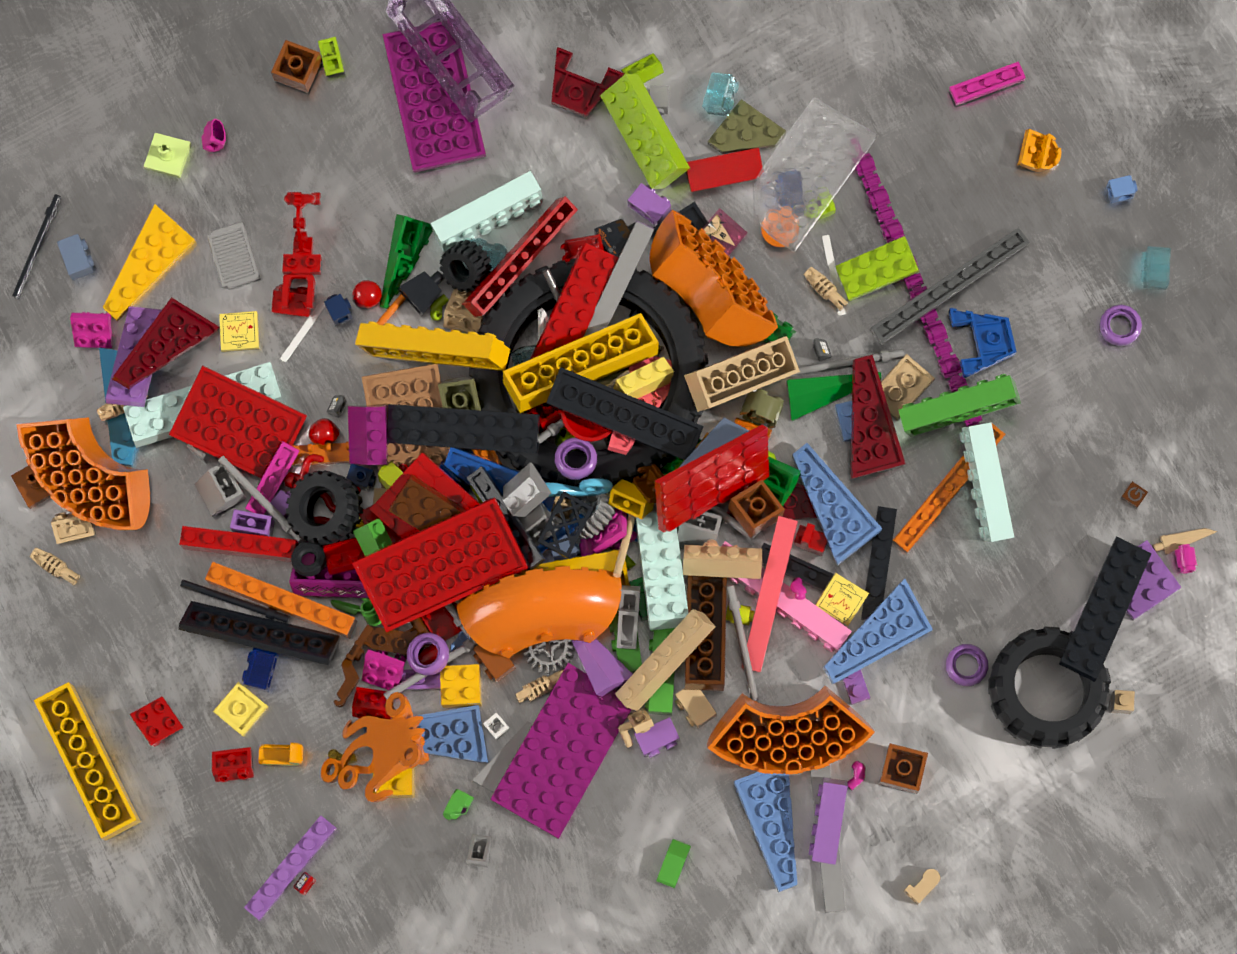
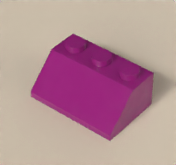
(368, 435)

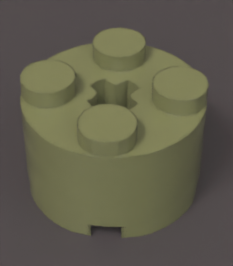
(762, 408)

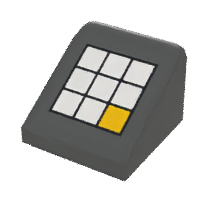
(821, 349)
(337, 405)

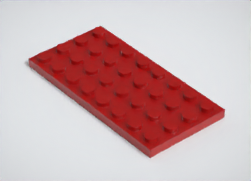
(440, 564)

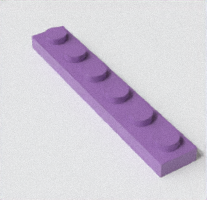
(290, 868)

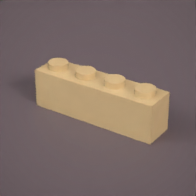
(722, 561)

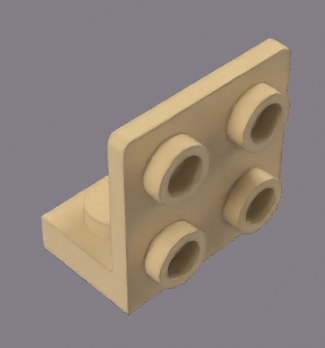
(457, 316)

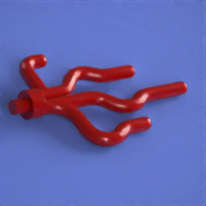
(291, 478)

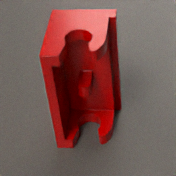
(573, 246)

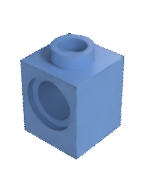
(1121, 189)

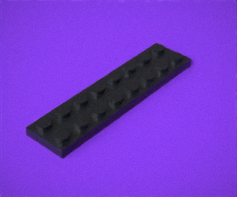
(624, 414)
(463, 428)
(1105, 609)
(259, 632)

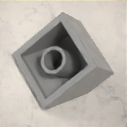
(525, 491)

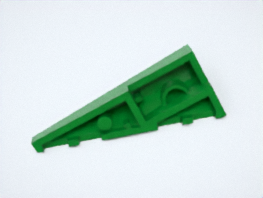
(406, 244)
(813, 393)
(781, 479)

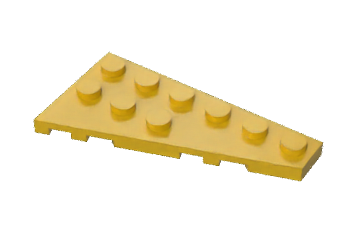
(152, 255)

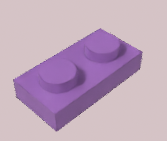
(430, 682)
(856, 687)

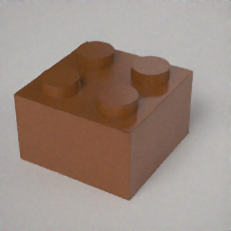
(296, 66)
(756, 508)
(903, 768)

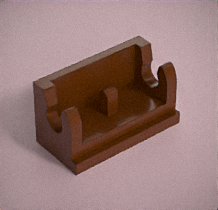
(646, 483)

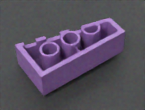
(829, 820)

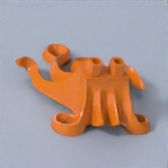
(395, 747)

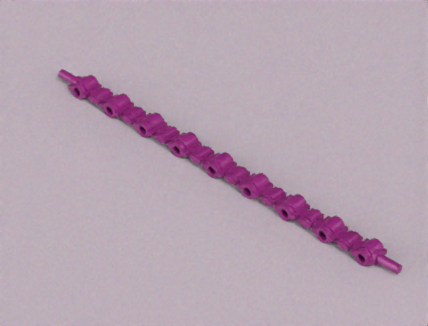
(892, 230)

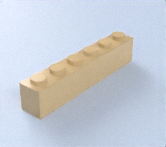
(665, 660)

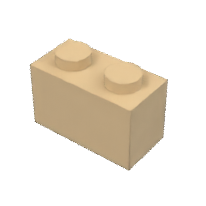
(696, 707)

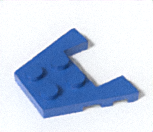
(991, 336)

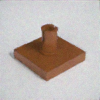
(29, 487)

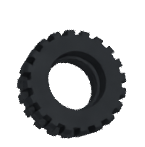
(302, 504)

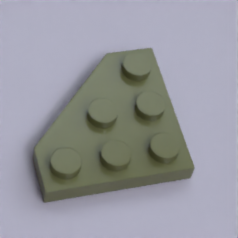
(745, 130)

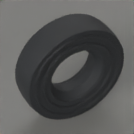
(308, 570)

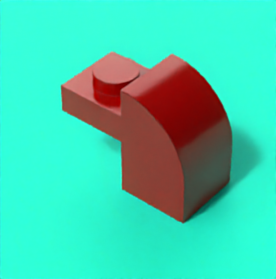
(810, 539)

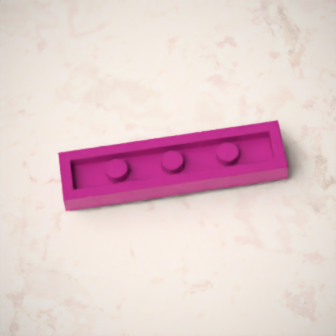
(987, 83)
(273, 476)

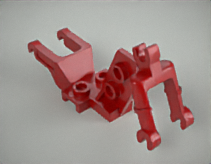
(302, 262)

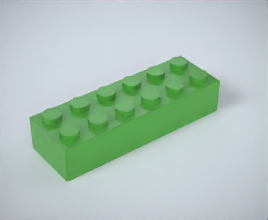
(959, 405)

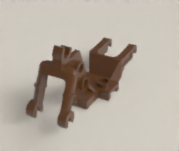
(376, 639)

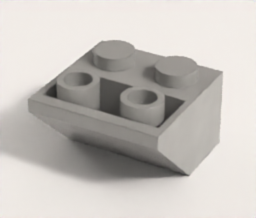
(219, 490)
(536, 521)
(699, 530)

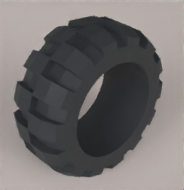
(1017, 719)

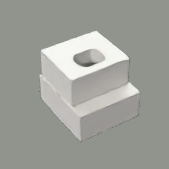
(492, 721)

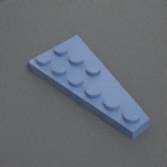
(888, 628)

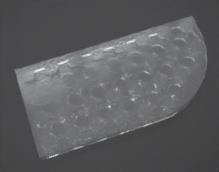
(808, 171)

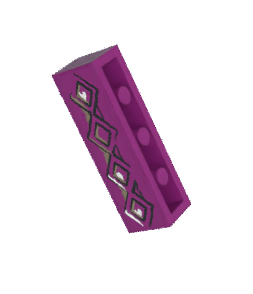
(336, 585)

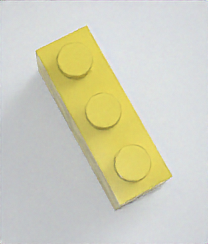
(645, 379)

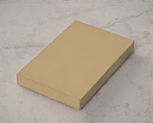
(905, 384)

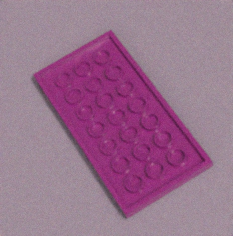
(431, 120)
(561, 752)

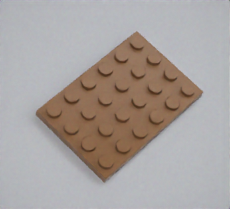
(407, 387)

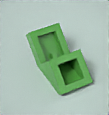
(673, 863)

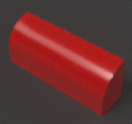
(724, 169)

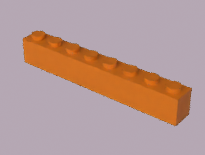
(281, 600)

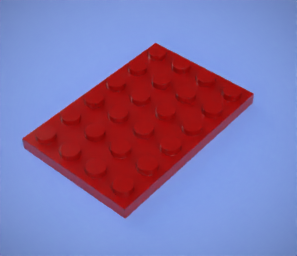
(235, 422)

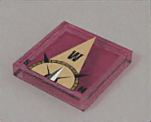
(724, 230)

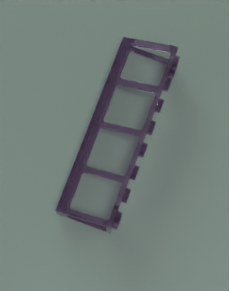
(470, 45)

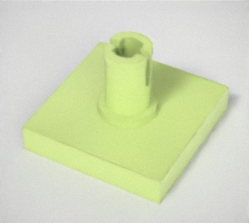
(167, 155)

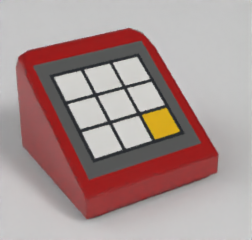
(304, 883)

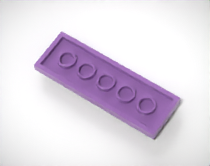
(135, 326)

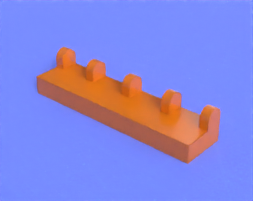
(332, 453)

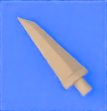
(1171, 542)

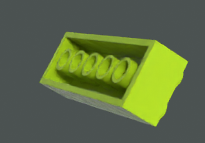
(644, 131)

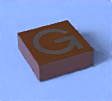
(1134, 494)

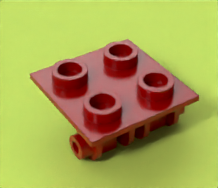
(156, 721)

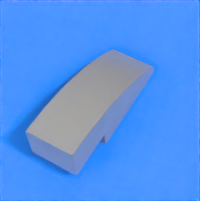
(628, 617)

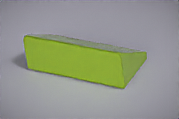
(646, 68)

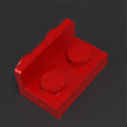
(341, 555)
(369, 703)
(232, 764)

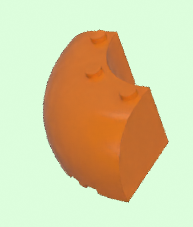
(710, 283)
(83, 476)
(541, 608)
(789, 736)

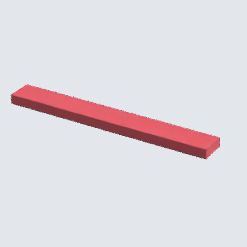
(770, 591)

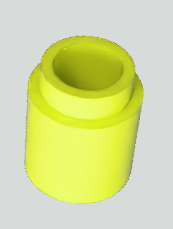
(746, 613)

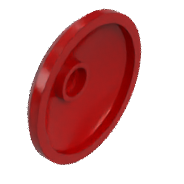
(583, 429)

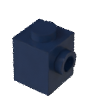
(338, 308)
(361, 477)

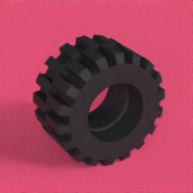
(473, 257)

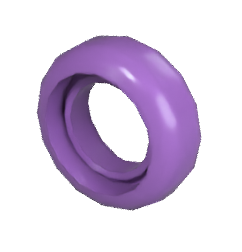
(1128, 312)
(575, 473)
(415, 646)
(963, 680)

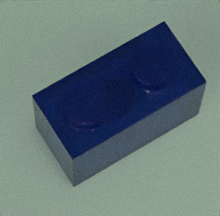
(260, 669)

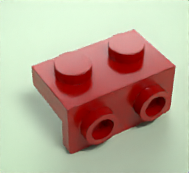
(296, 302)

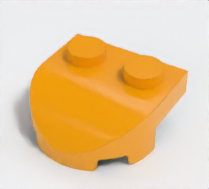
(1039, 151)

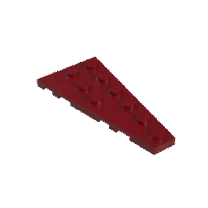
(166, 339)
(873, 432)

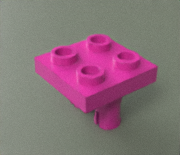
(91, 330)
(612, 533)
(382, 669)

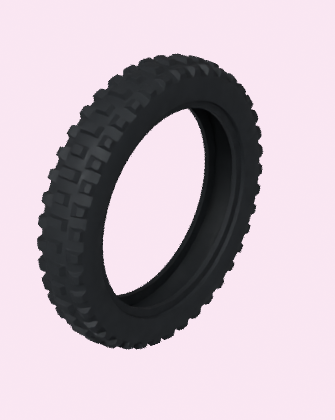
(658, 307)

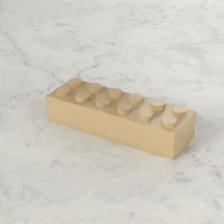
(742, 373)

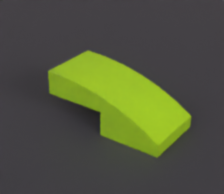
(331, 56)

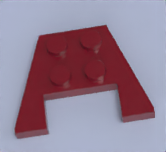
(577, 92)

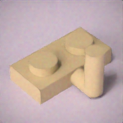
(639, 721)

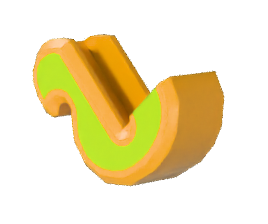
(281, 754)

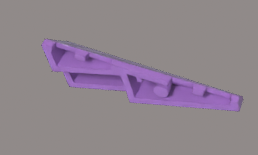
(601, 666)

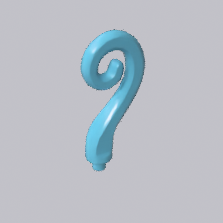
(587, 487)

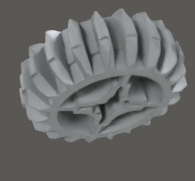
(599, 517)
(553, 663)

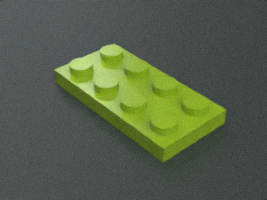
(877, 268)

